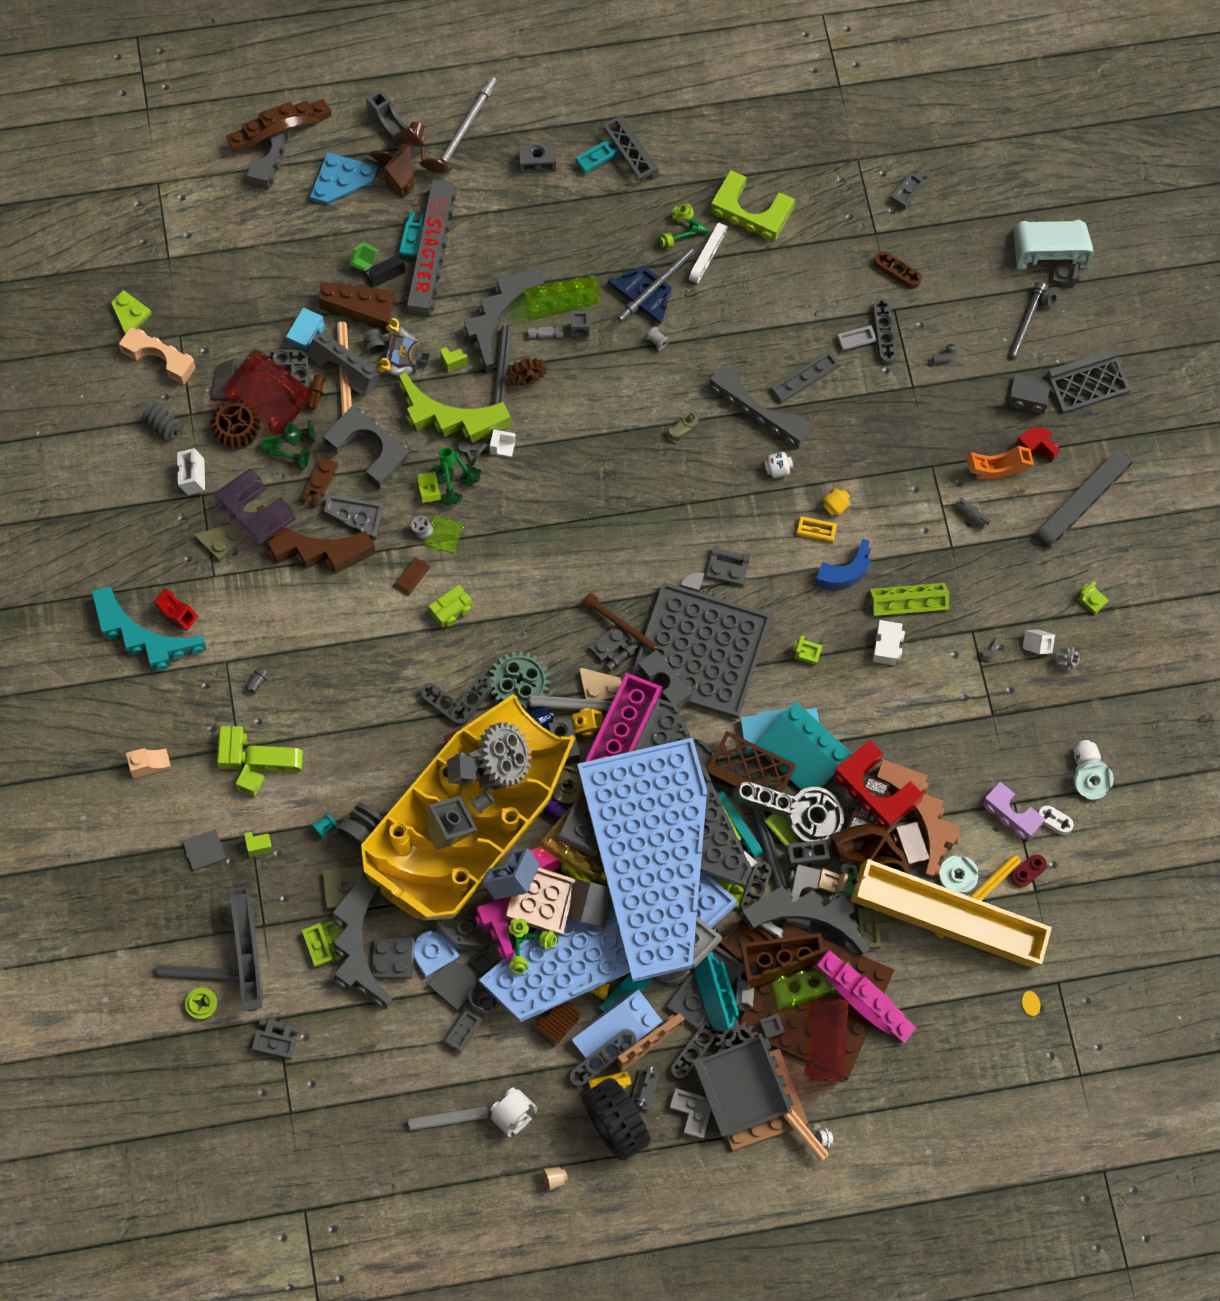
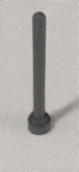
(1038, 289)

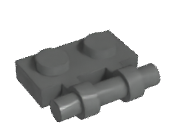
(611, 642)
(275, 1044)

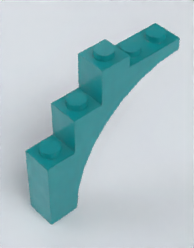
(137, 639)

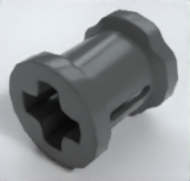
(482, 801)

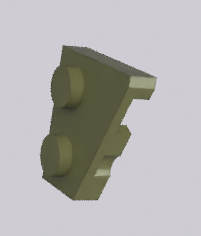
(221, 540)

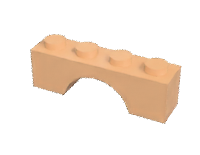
(138, 345)

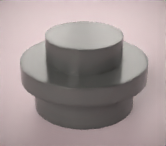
(1049, 298)

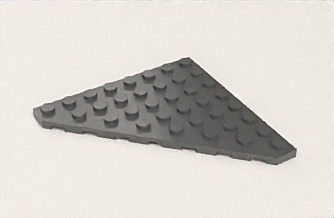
(721, 848)

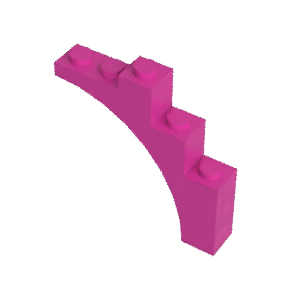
(492, 915)

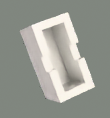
(191, 471)
(887, 643)

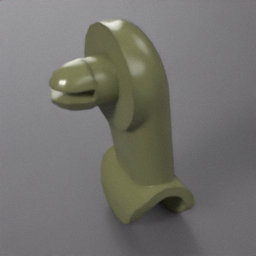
(686, 424)

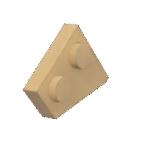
(599, 685)

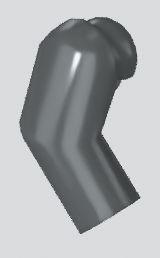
(947, 356)

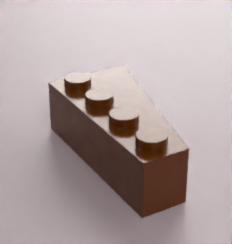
(359, 303)
(778, 957)

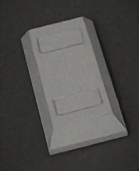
(856, 337)

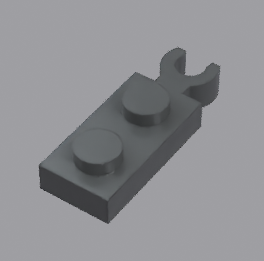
(910, 187)

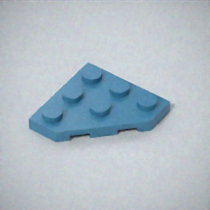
(341, 178)

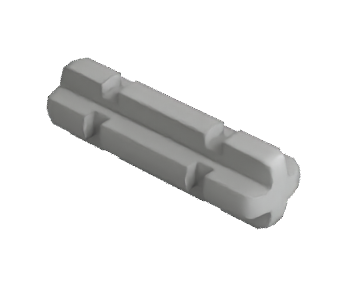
(545, 332)

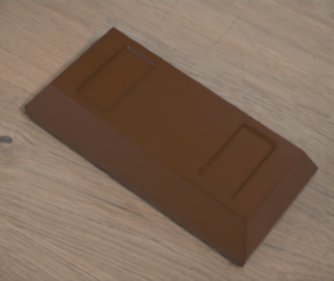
(412, 576)

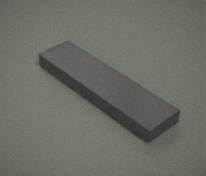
(805, 377)

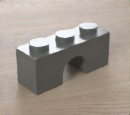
(656, 667)
(464, 769)

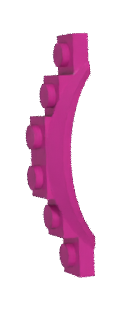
(865, 997)

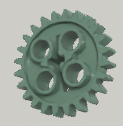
(525, 666)

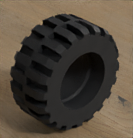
(616, 1119)

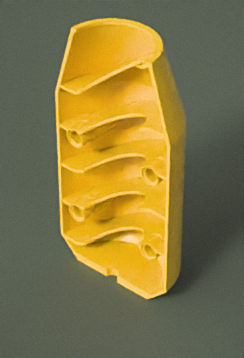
(441, 881)

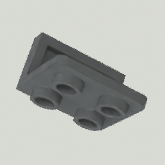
(1029, 394)

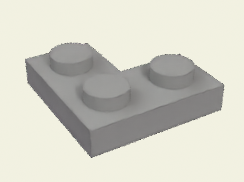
(696, 1107)

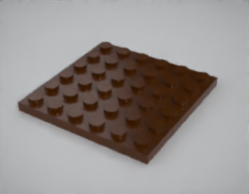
(795, 1018)

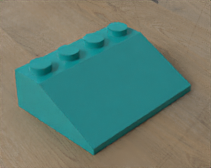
(805, 743)

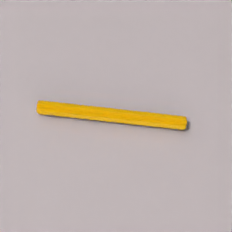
(994, 880)

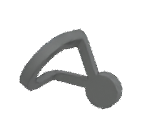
(464, 447)

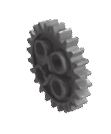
(504, 754)

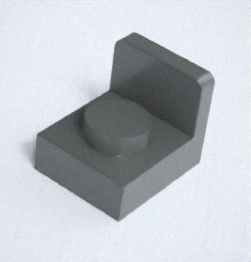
(1066, 275)

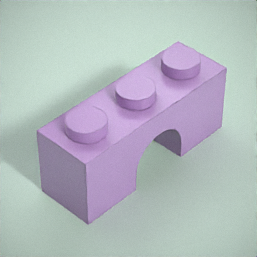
(1023, 824)

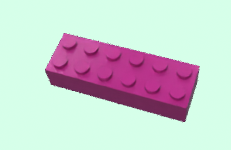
(625, 718)

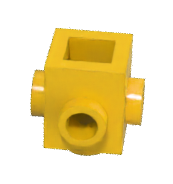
(587, 722)

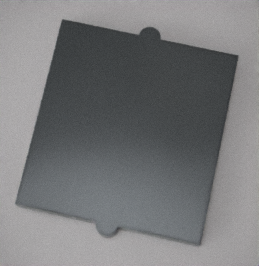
(204, 850)

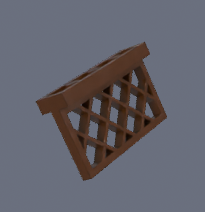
(735, 780)

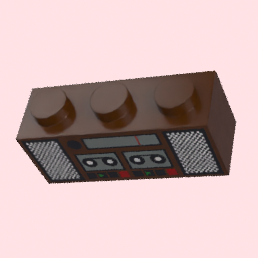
(877, 788)

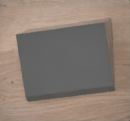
(590, 903)

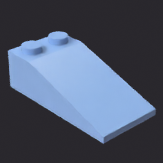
(630, 1013)

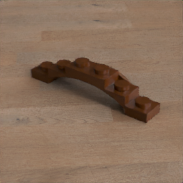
(277, 121)

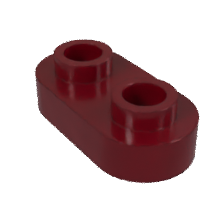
(1030, 870)

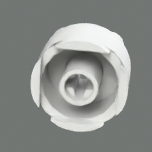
(513, 1112)

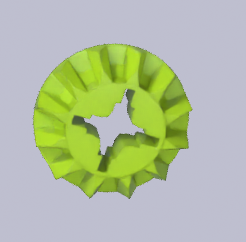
(196, 996)

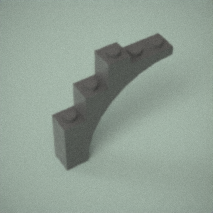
(493, 309)
(809, 907)
(349, 944)
(247, 949)

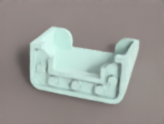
(1052, 242)

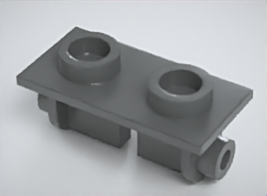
(645, 1088)

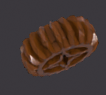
(237, 433)

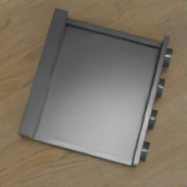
(744, 1086)

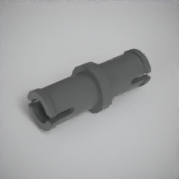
(972, 513)

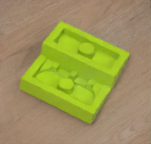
(320, 942)

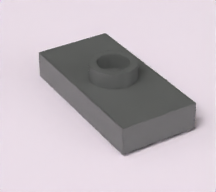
(463, 1031)

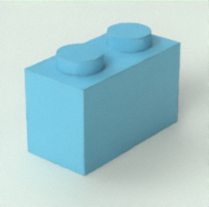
(304, 330)

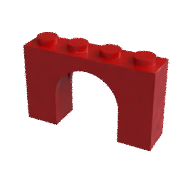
(884, 809)

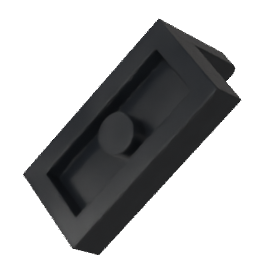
(385, 271)

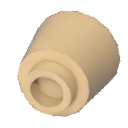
(554, 1177)

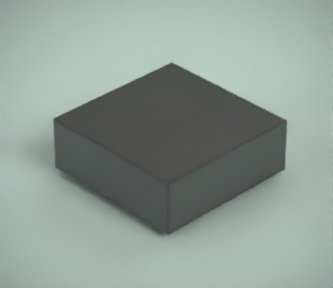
(771, 1026)

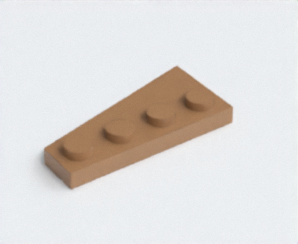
(646, 1044)

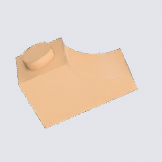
(146, 762)

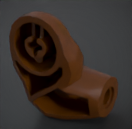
(867, 842)

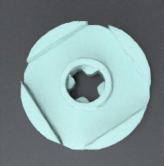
(1101, 785)
(958, 864)

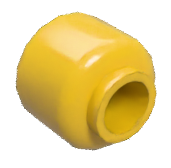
(836, 502)

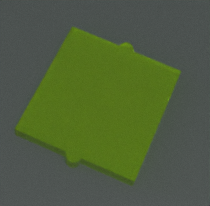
(445, 534)

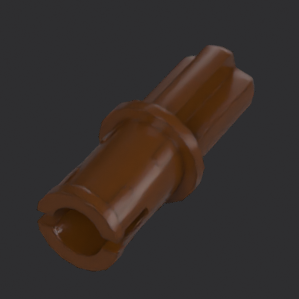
(316, 389)

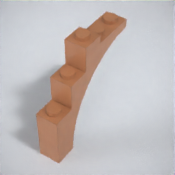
(938, 833)

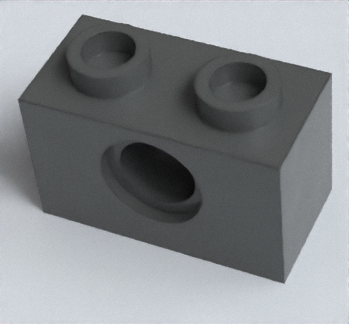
(531, 164)

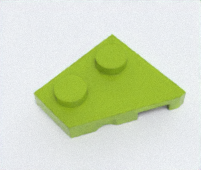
(129, 311)

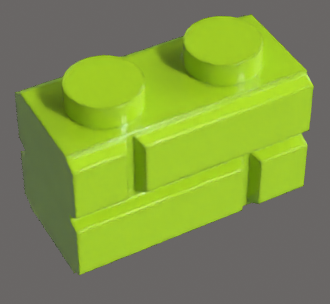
(450, 607)
(231, 747)

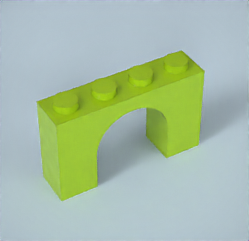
(765, 224)

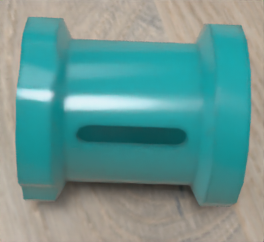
(324, 825)

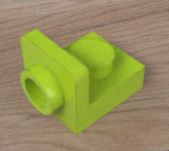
(1092, 598)

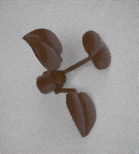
(413, 137)

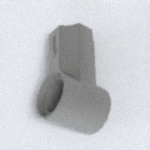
(744, 997)

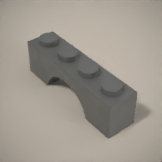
(383, 111)
(262, 171)
(360, 374)

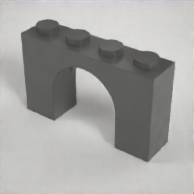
(356, 424)

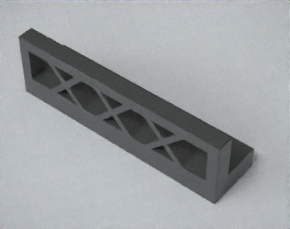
(634, 145)

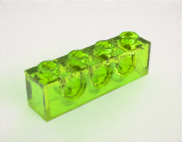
(561, 296)
(785, 998)

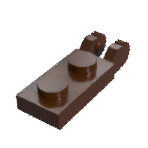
(320, 480)

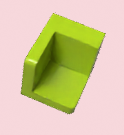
(453, 360)
(249, 781)
(258, 845)

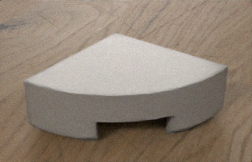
(693, 581)

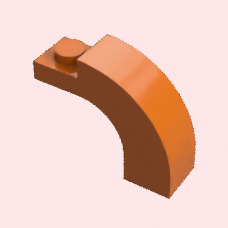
(1000, 465)

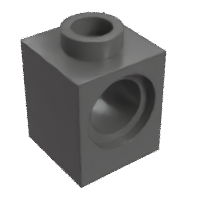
(580, 323)

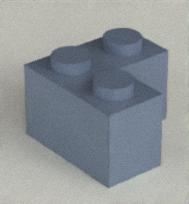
(514, 876)

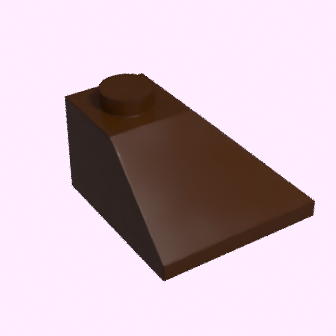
(400, 173)

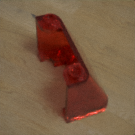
(269, 390)

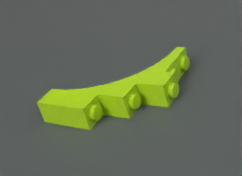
(473, 422)

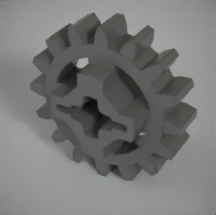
(736, 1028)

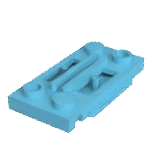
(756, 726)

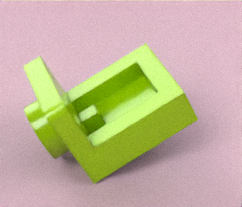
(428, 487)
(807, 651)

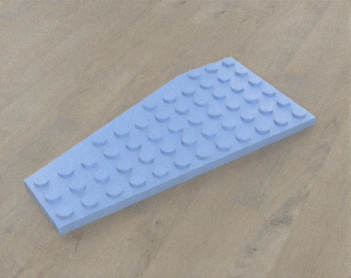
(650, 842)
(581, 959)

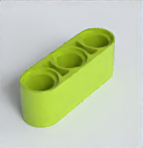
(274, 758)

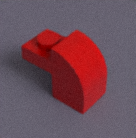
(1039, 439)
(174, 611)

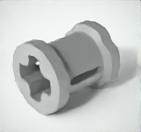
(657, 338)

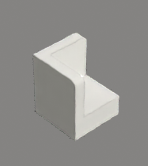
(502, 443)
(1038, 641)

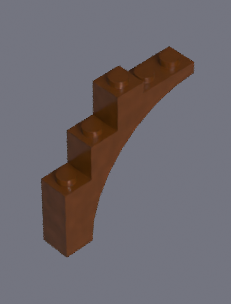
(336, 552)

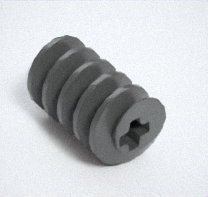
(161, 421)

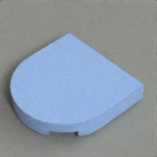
(433, 953)

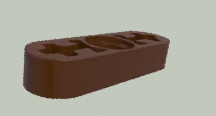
(897, 263)

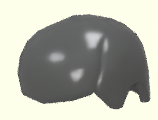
(482, 1001)

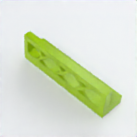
(909, 599)

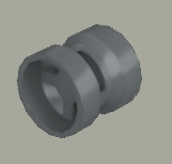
(373, 340)

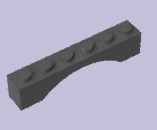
(789, 427)

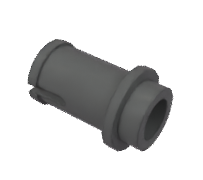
(256, 681)

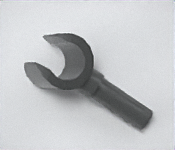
(988, 654)

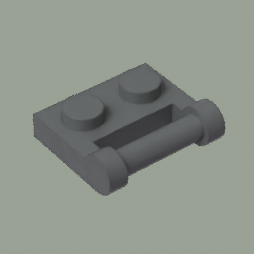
(725, 571)

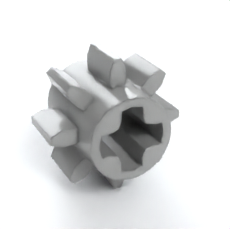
(1067, 658)

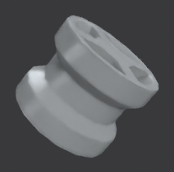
(422, 522)

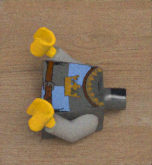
(403, 352)

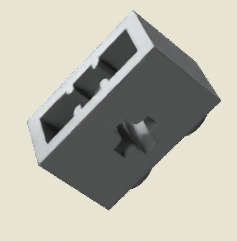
(808, 854)

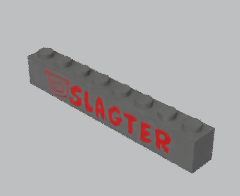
(431, 248)

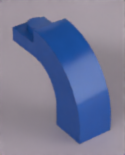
(846, 576)

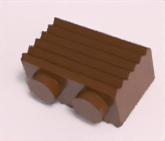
(557, 1023)

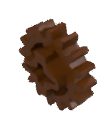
(526, 371)

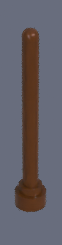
(592, 602)

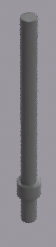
(632, 307)

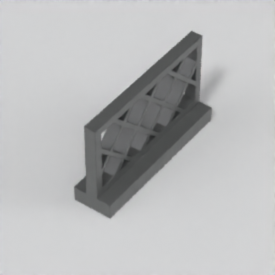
(1079, 368)

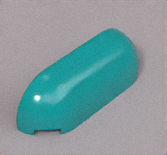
(716, 993)

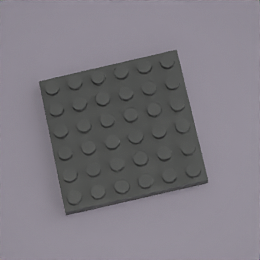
(709, 645)

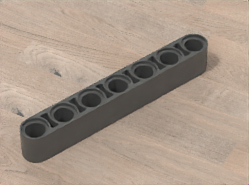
(1084, 498)

